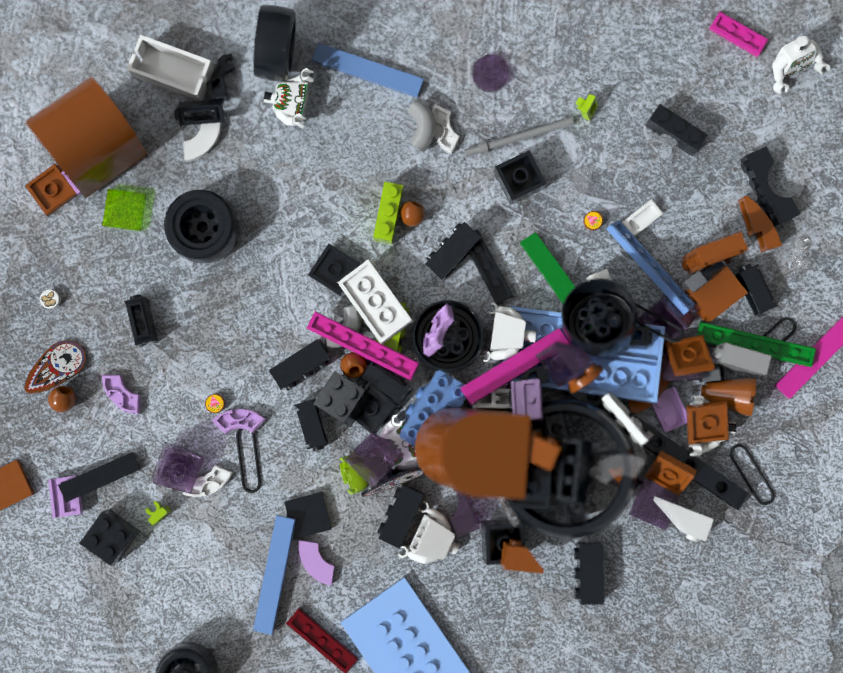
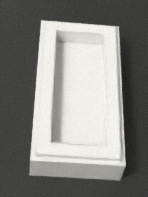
(642, 217)

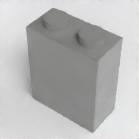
(740, 359)

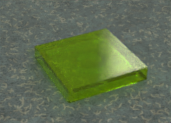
(124, 210)

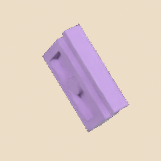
(527, 398)
(670, 410)
(58, 504)

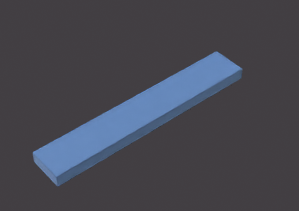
(367, 70)
(651, 267)
(274, 574)

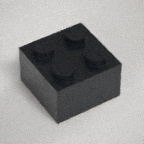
(519, 177)
(342, 399)
(494, 534)
(109, 537)

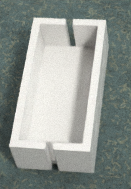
(171, 68)

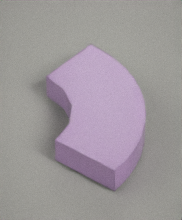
(441, 322)
(120, 394)
(238, 419)
(315, 563)

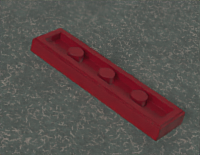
(322, 640)

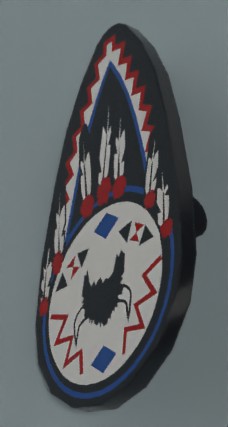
(394, 480)

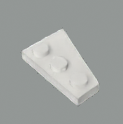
(633, 425)

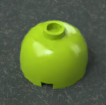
(352, 478)

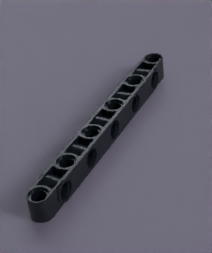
(704, 476)

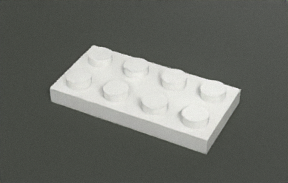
(375, 302)

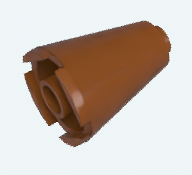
(736, 392)

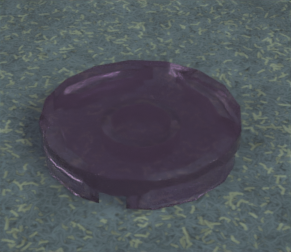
(490, 73)

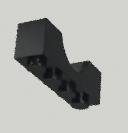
(756, 167)

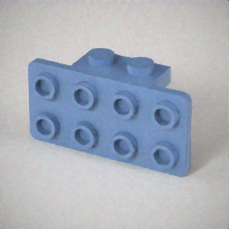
(439, 394)

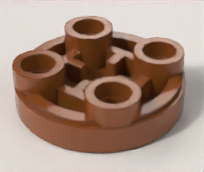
(584, 379)

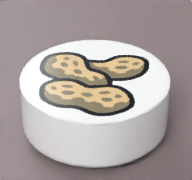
(50, 299)

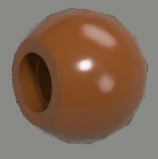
(412, 213)
(353, 365)
(61, 399)

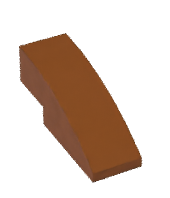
(759, 224)

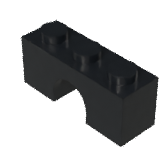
(687, 135)

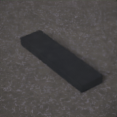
(490, 272)
(99, 477)

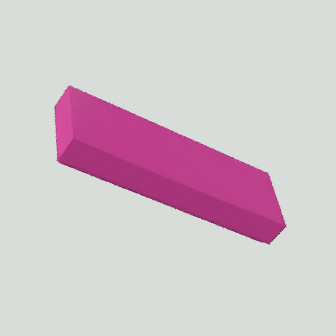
(738, 34)

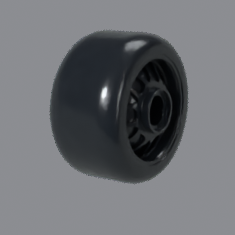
(188, 658)

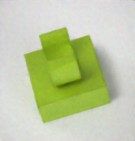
(587, 106)
(159, 514)

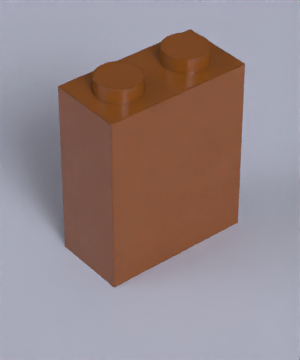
(717, 295)

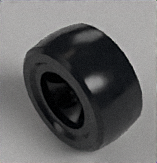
(274, 43)
(182, 212)
(593, 298)
(471, 344)

